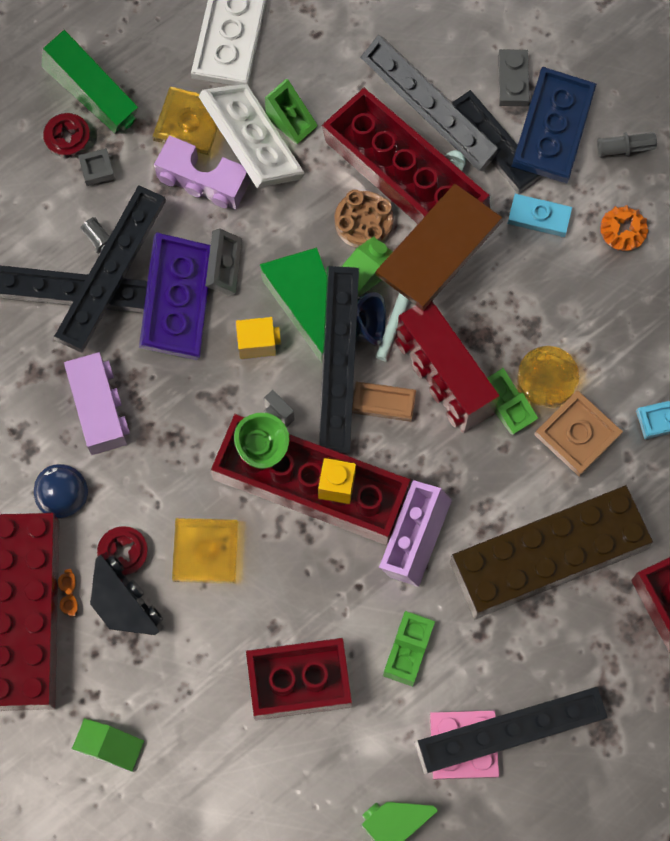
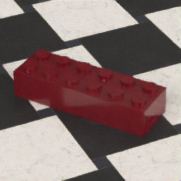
(394, 156)
(295, 483)
(28, 610)

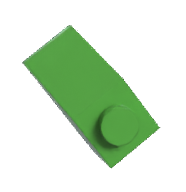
(368, 259)
(395, 820)

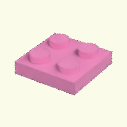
(478, 768)

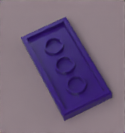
(175, 297)

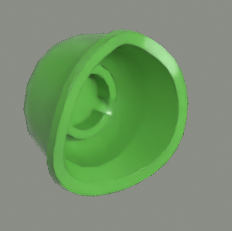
(261, 440)

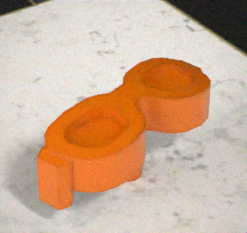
(67, 584)

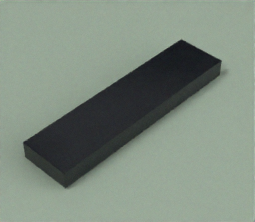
(479, 115)

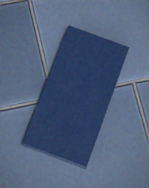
(554, 125)

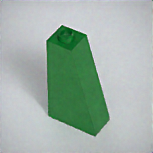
(88, 82)
(300, 290)

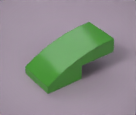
(512, 406)
(408, 648)

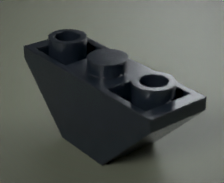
(121, 601)

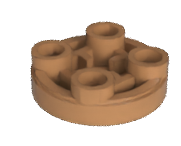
(362, 217)

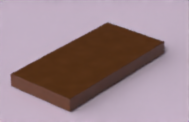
(439, 246)

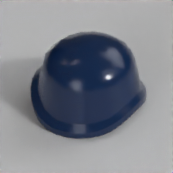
(371, 318)
(60, 490)

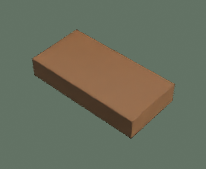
(383, 401)

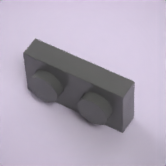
(513, 77)
(223, 262)

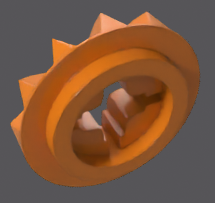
(626, 240)

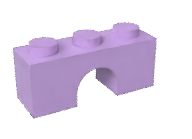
(222, 185)

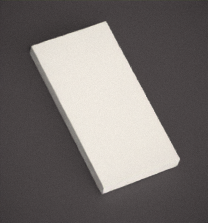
(228, 41)
(251, 135)

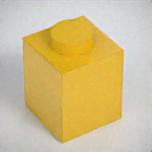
(257, 337)
(336, 481)

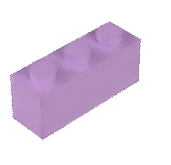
(97, 403)
(415, 533)

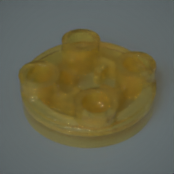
(548, 376)

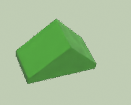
(289, 112)
(108, 744)

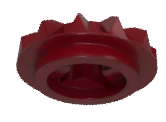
(75, 125)
(127, 537)

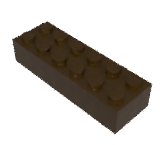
(550, 552)

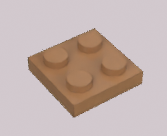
(578, 433)

